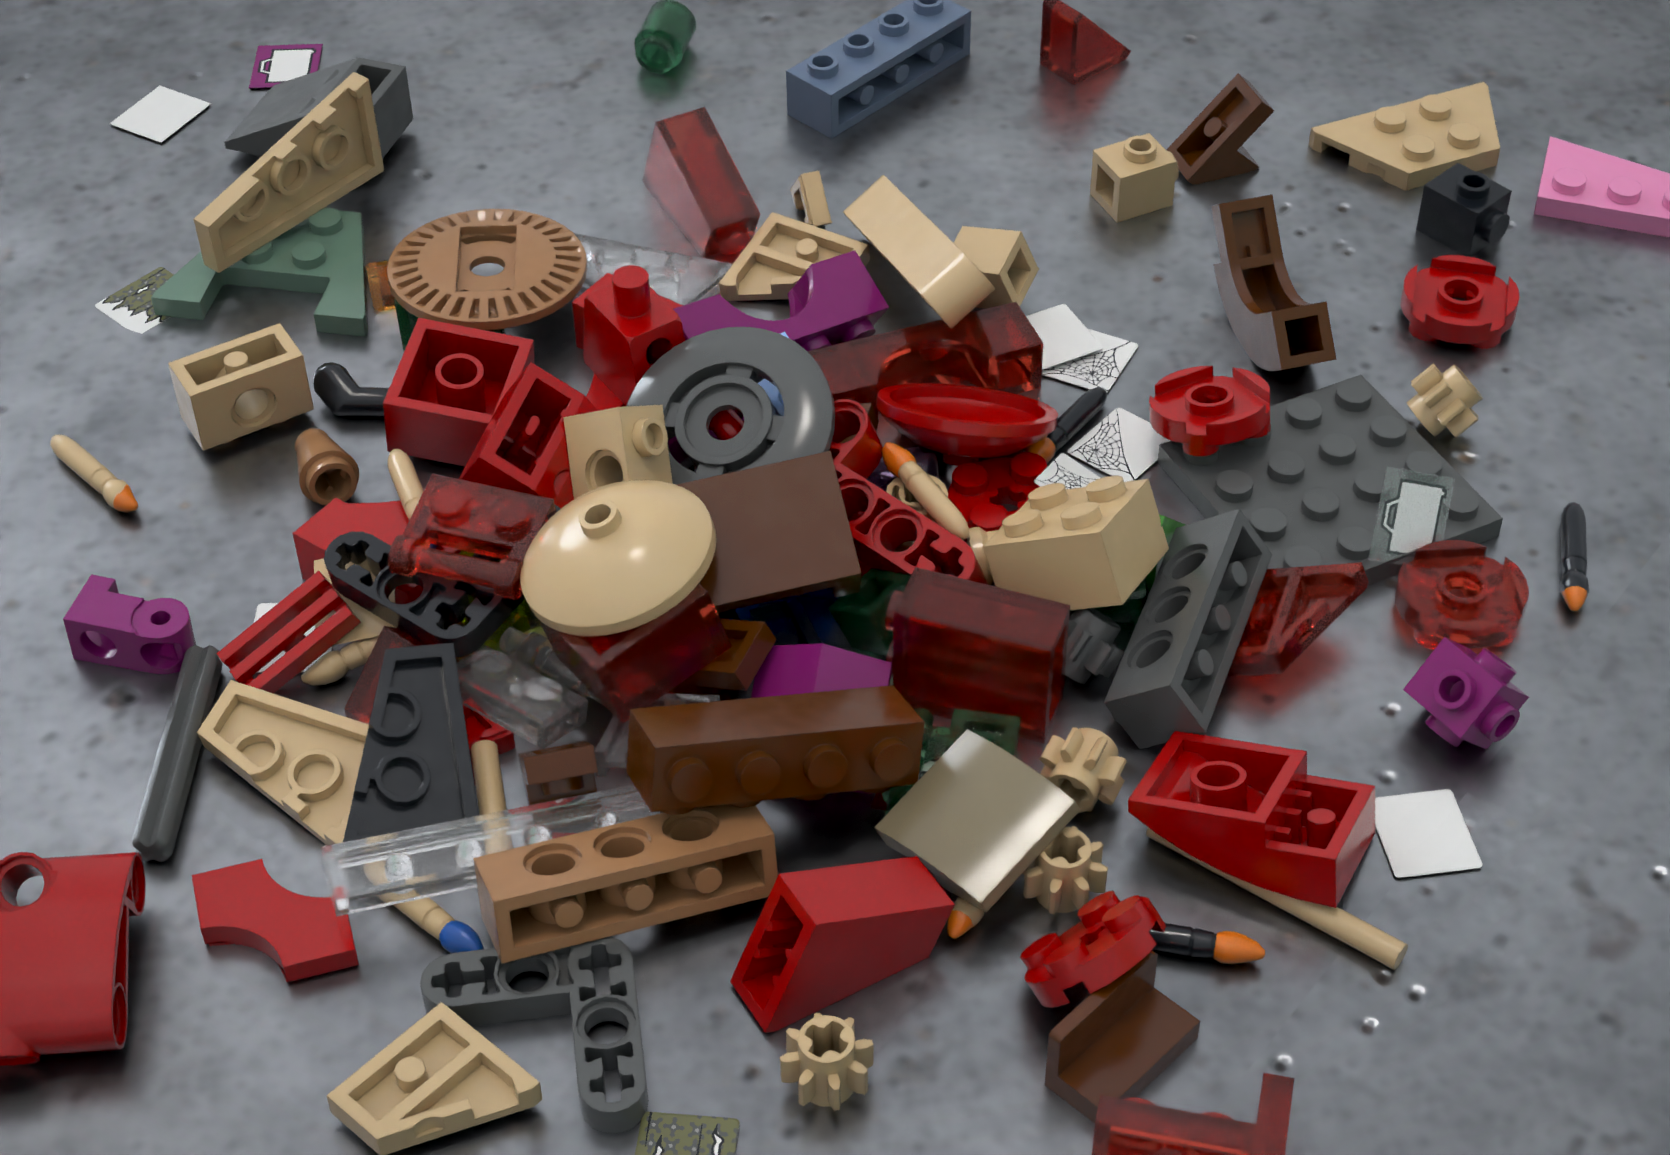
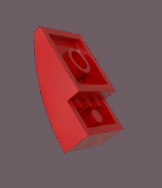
(1257, 814)

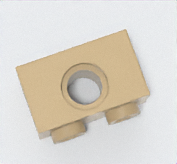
(241, 386)
(617, 447)

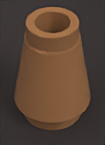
(324, 468)

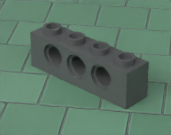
(1189, 629)

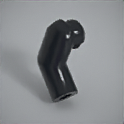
(343, 394)

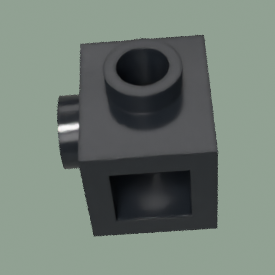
(1464, 210)

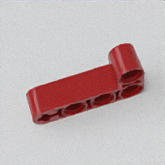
(886, 518)

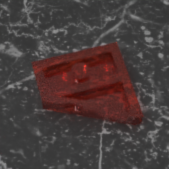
(1293, 612)

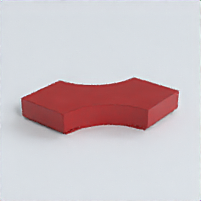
(254, 911)

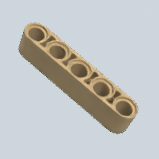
(919, 251)

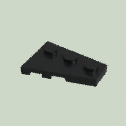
(415, 747)

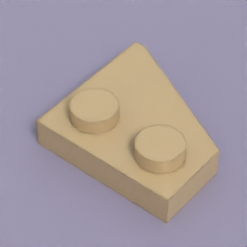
(780, 257)

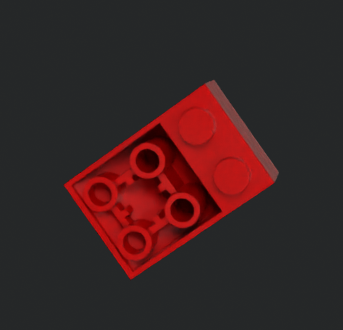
(527, 438)

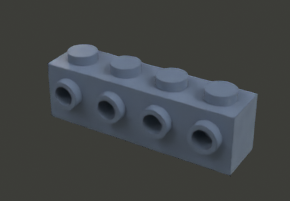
(877, 64)

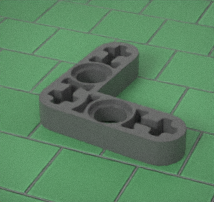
(566, 992)

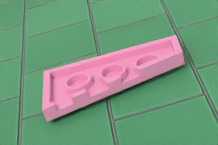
(1603, 190)

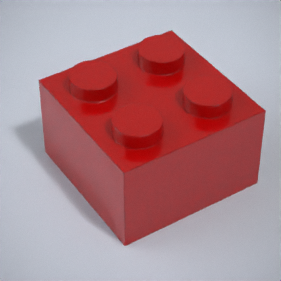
(450, 388)

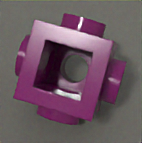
(1467, 694)

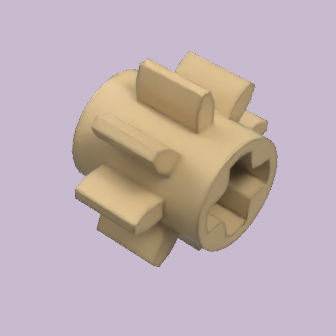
(1444, 400)
(1084, 767)
(1066, 872)
(826, 1061)

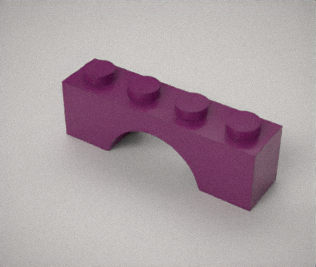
(827, 307)

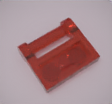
(471, 520)

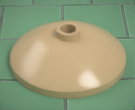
(618, 557)

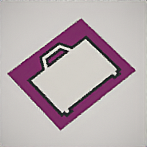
(283, 62)

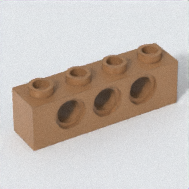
(623, 878)

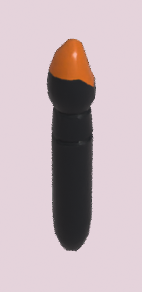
(1574, 582)

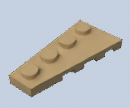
(298, 176)

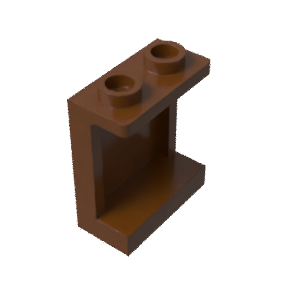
(778, 533)

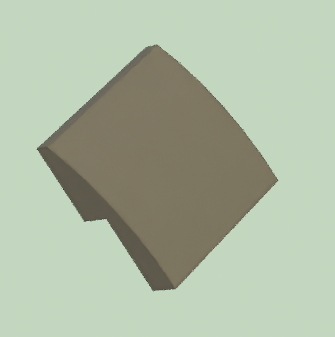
(977, 819)

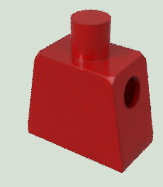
(627, 330)

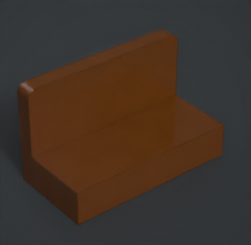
(1117, 1040)

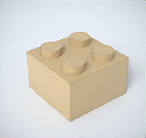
(1080, 543)

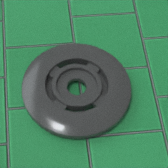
(723, 373)

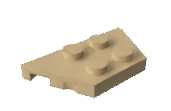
(1418, 138)

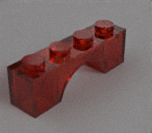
(984, 350)

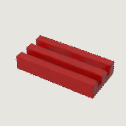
(284, 631)

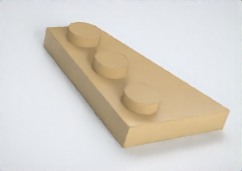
(290, 754)

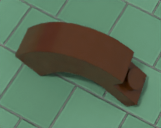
(1258, 295)

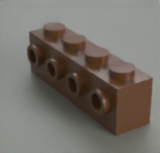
(773, 748)

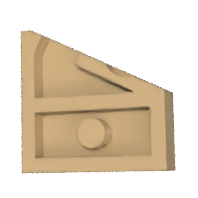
(431, 1085)

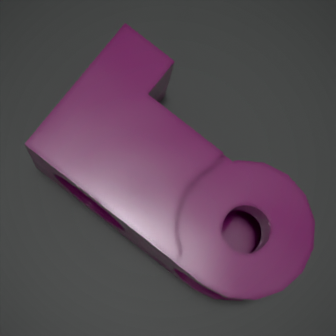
(128, 629)

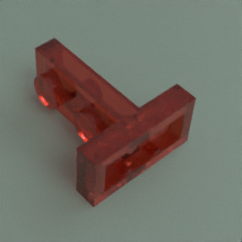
(1144, 1128)

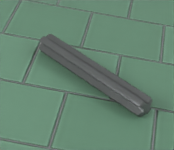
(177, 754)

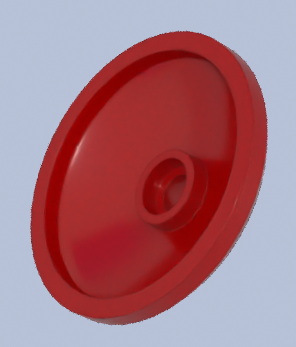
(965, 419)

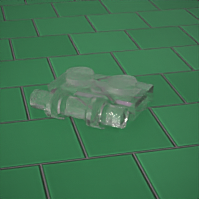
(517, 696)

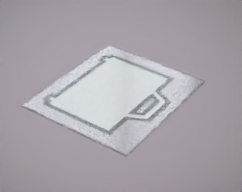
(1410, 513)

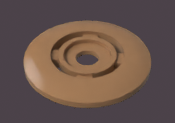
(434, 264)

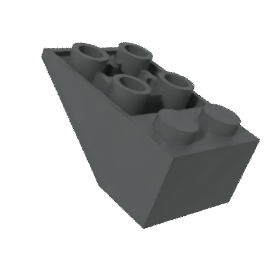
(293, 99)

